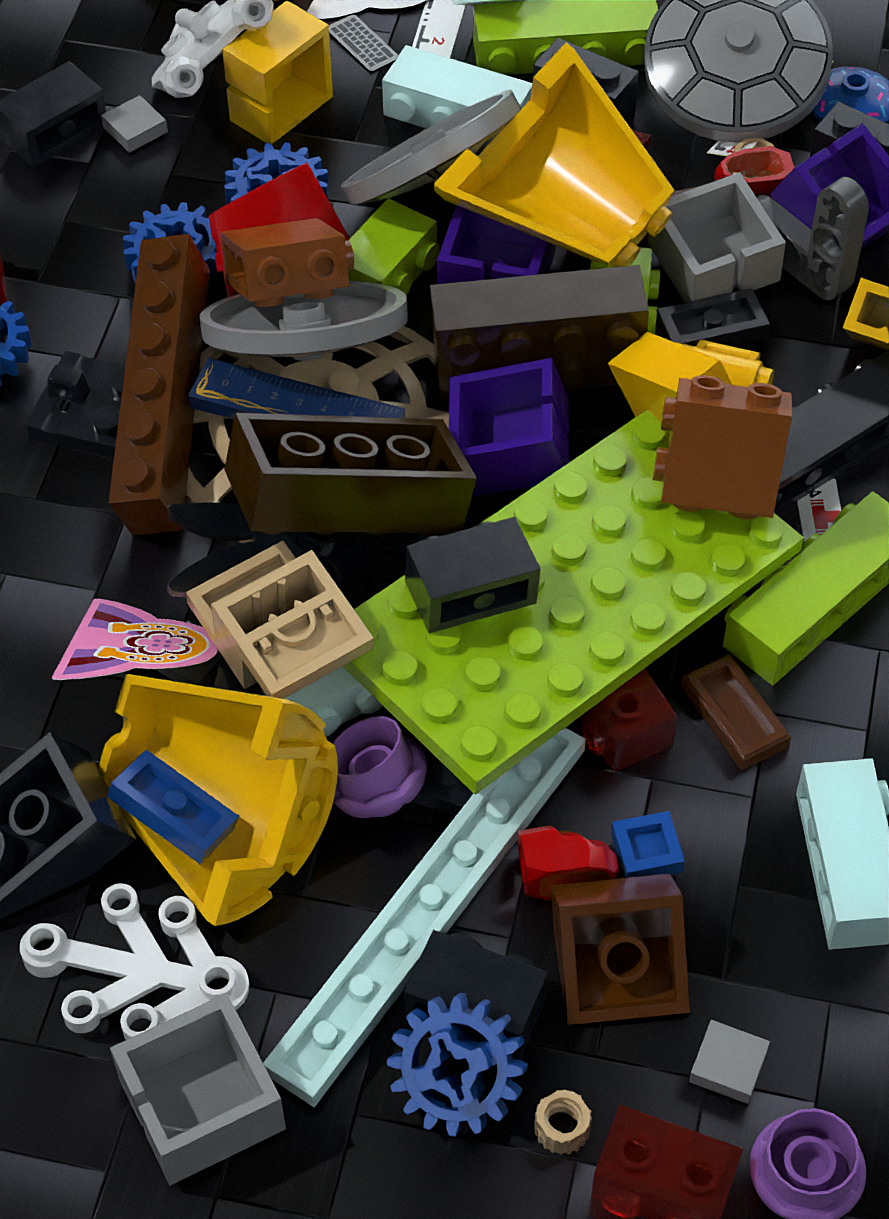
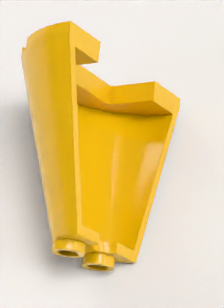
(566, 170)
(250, 754)

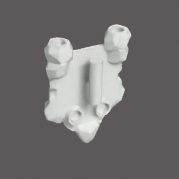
(200, 39)

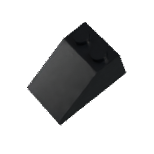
(54, 823)

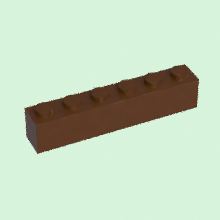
(158, 377)

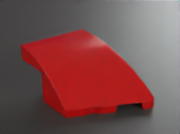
(281, 200)

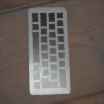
(362, 42)

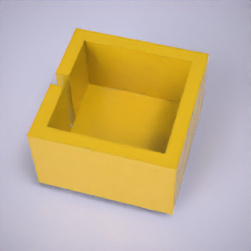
(278, 73)

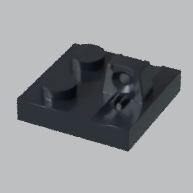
(80, 405)

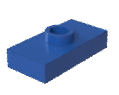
(172, 806)

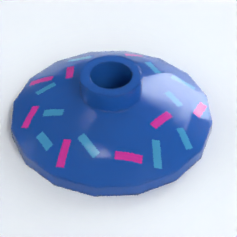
(858, 89)

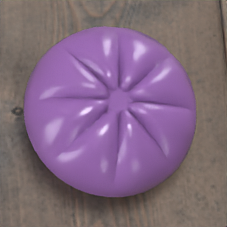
(377, 768)
(808, 1166)

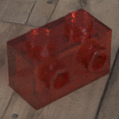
(630, 723)
(663, 1170)

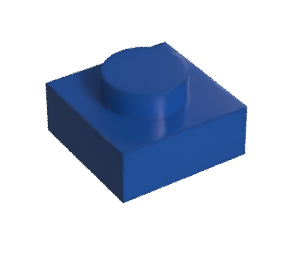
(647, 845)

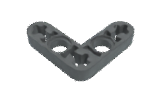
(817, 246)

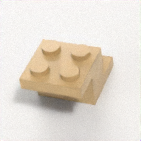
(279, 621)

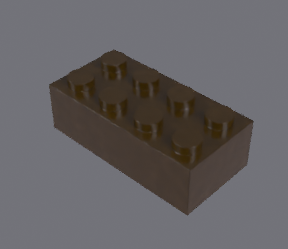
(564, 316)
(348, 474)

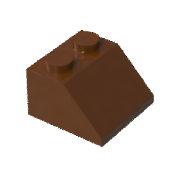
(621, 948)

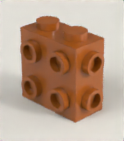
(286, 261)
(724, 446)

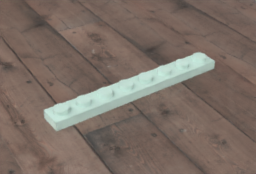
(429, 899)

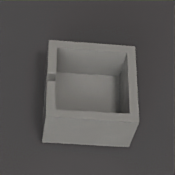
(719, 241)
(198, 1088)

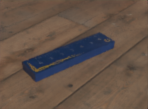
(236, 389)

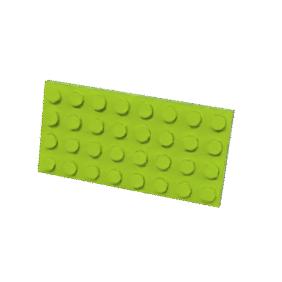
(613, 596)

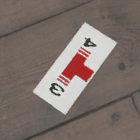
(819, 509)

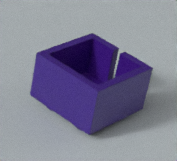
(851, 156)
(487, 249)
(511, 424)

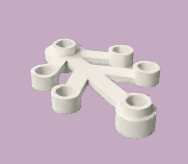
(141, 970)

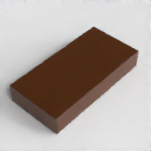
(735, 712)

